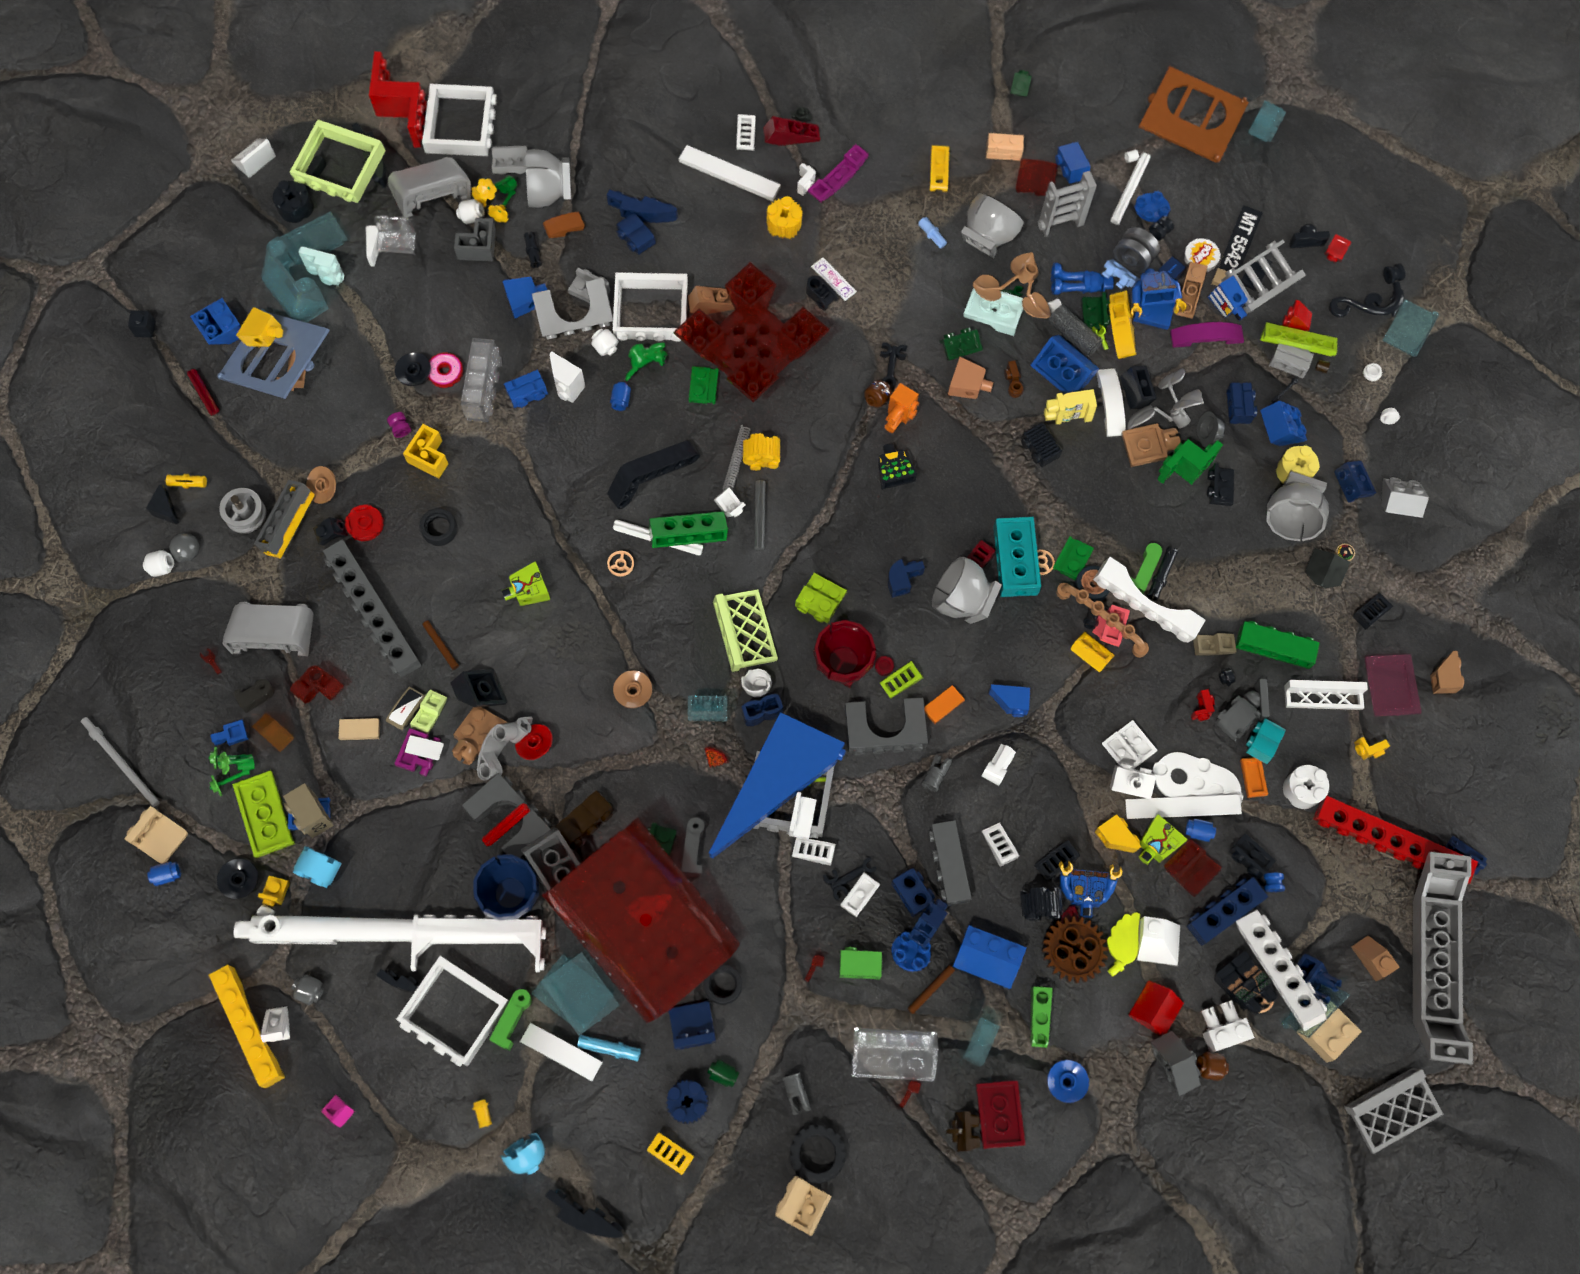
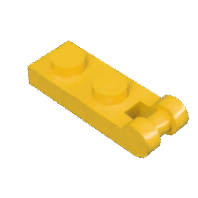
(939, 168)

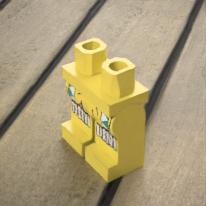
(1071, 406)

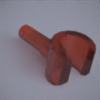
(210, 659)
(816, 961)
(913, 1087)

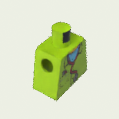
(527, 586)
(1160, 840)

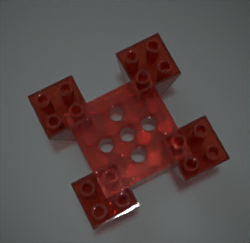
(751, 335)

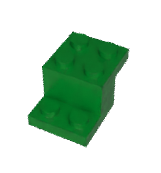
(1189, 461)

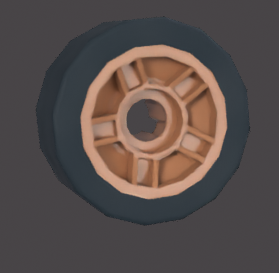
(1084, 580)

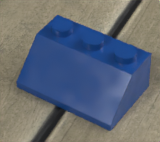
(1064, 365)
(989, 957)

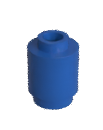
(620, 396)
(1200, 830)
(164, 873)

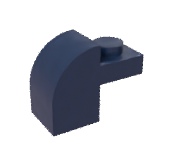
(899, 576)

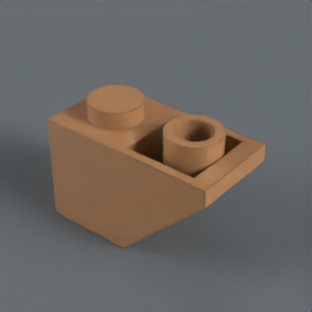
(1447, 675)

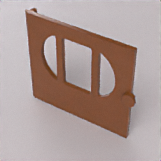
(1169, 126)

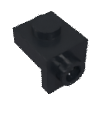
(329, 530)

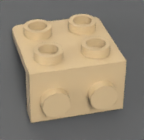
(156, 835)
(802, 1205)

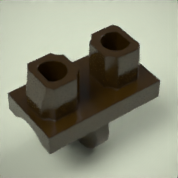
(962, 1131)

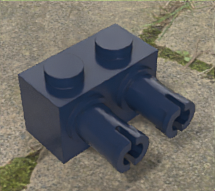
(1316, 974)

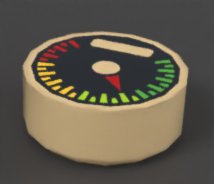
(1345, 551)

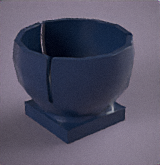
(506, 888)

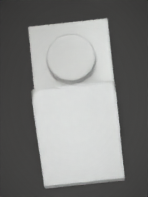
(276, 1025)

